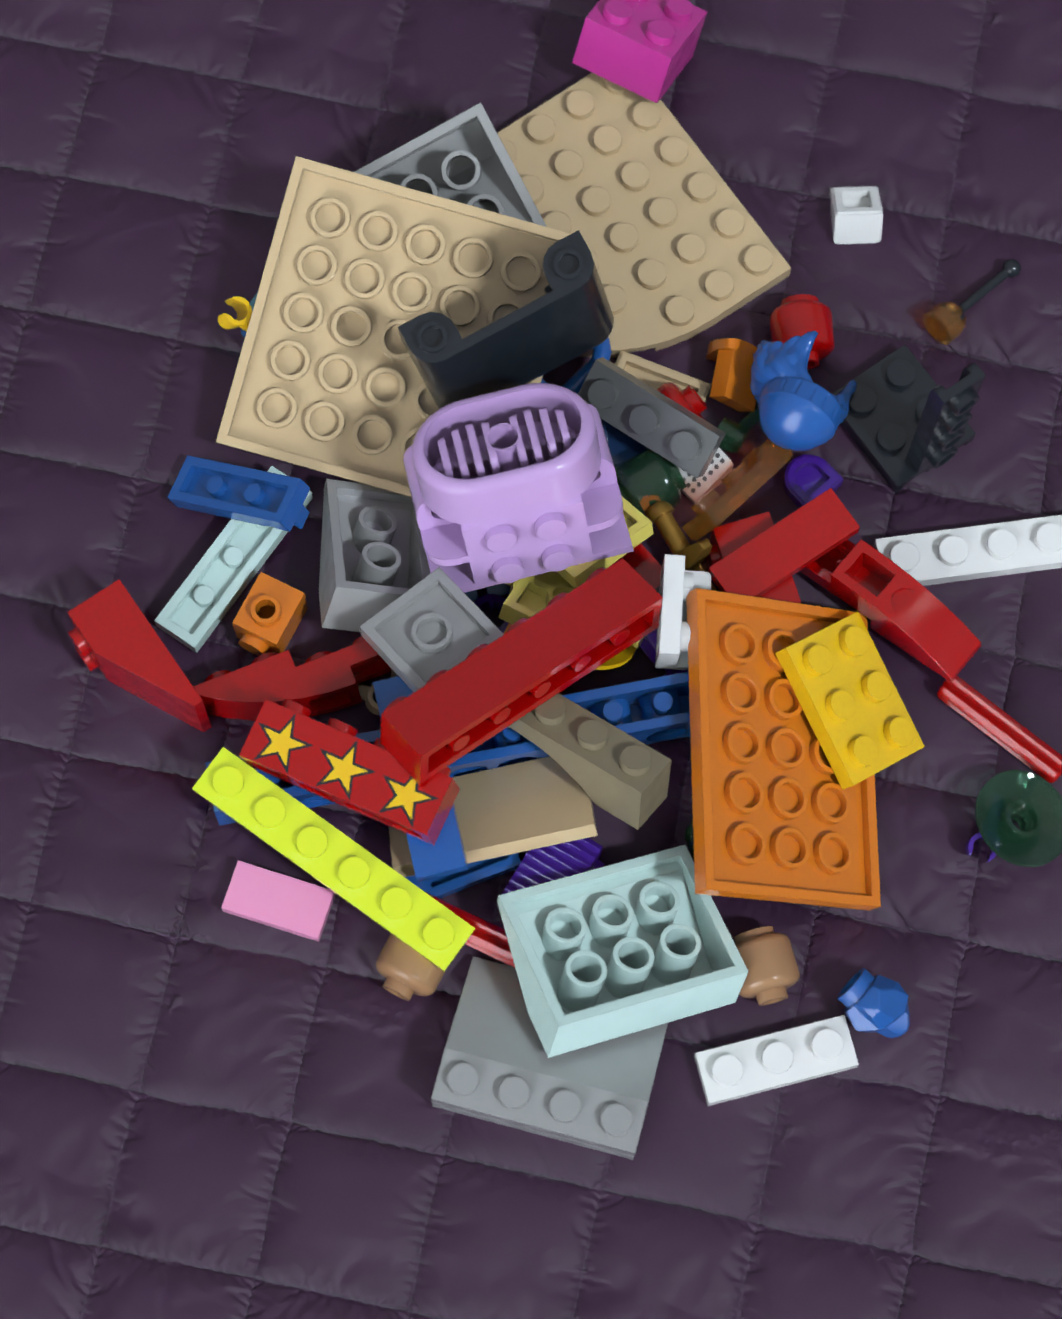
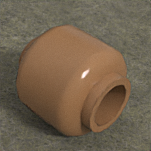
(769, 964)
(406, 970)

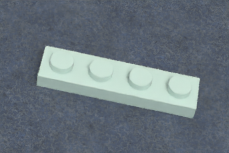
(219, 580)

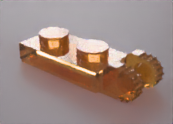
(740, 485)

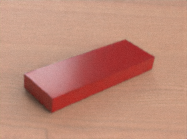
(785, 547)

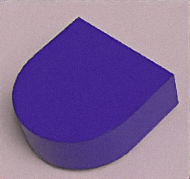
(808, 478)

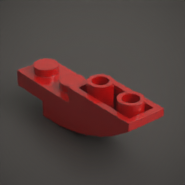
(897, 606)
(321, 684)

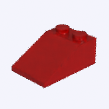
(121, 642)

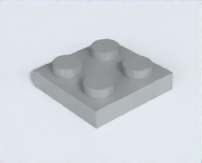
(428, 629)

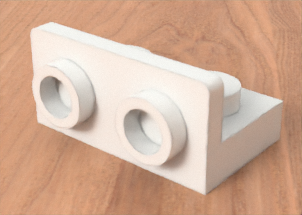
(673, 629)

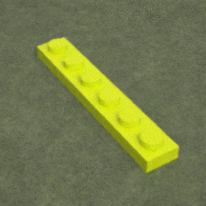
(333, 859)

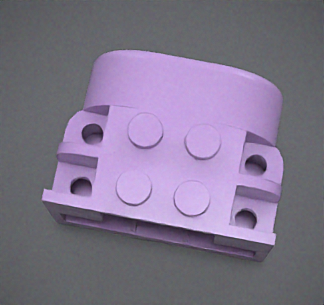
(515, 486)

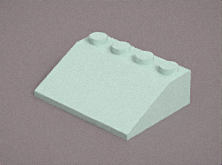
(619, 950)

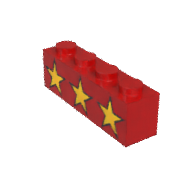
(347, 770)

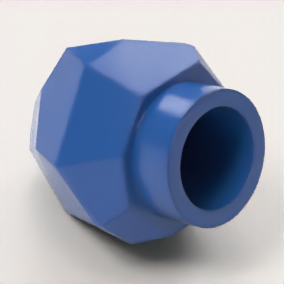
(875, 1004)

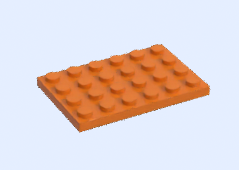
(762, 789)

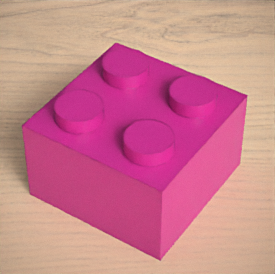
(640, 42)

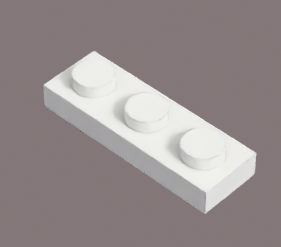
(776, 1060)

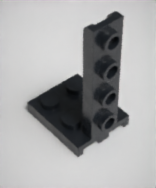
(908, 419)

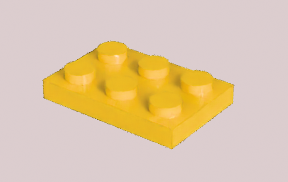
(850, 700)

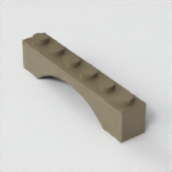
(605, 761)

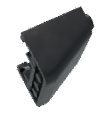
(522, 344)

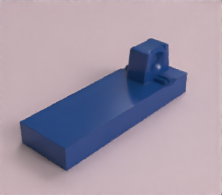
(240, 493)

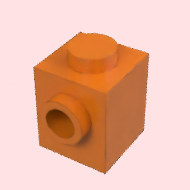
(269, 616)

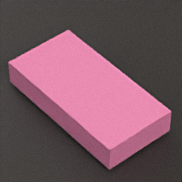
(278, 901)

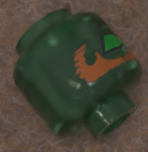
(648, 480)

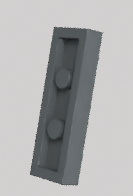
(651, 417)

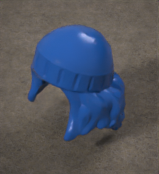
(791, 406)

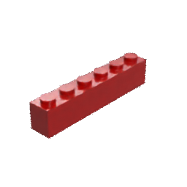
(519, 670)

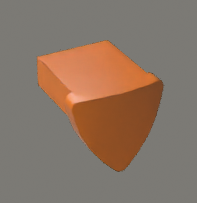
(732, 373)

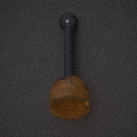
(948, 320)

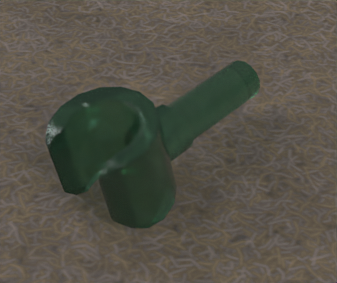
(736, 432)

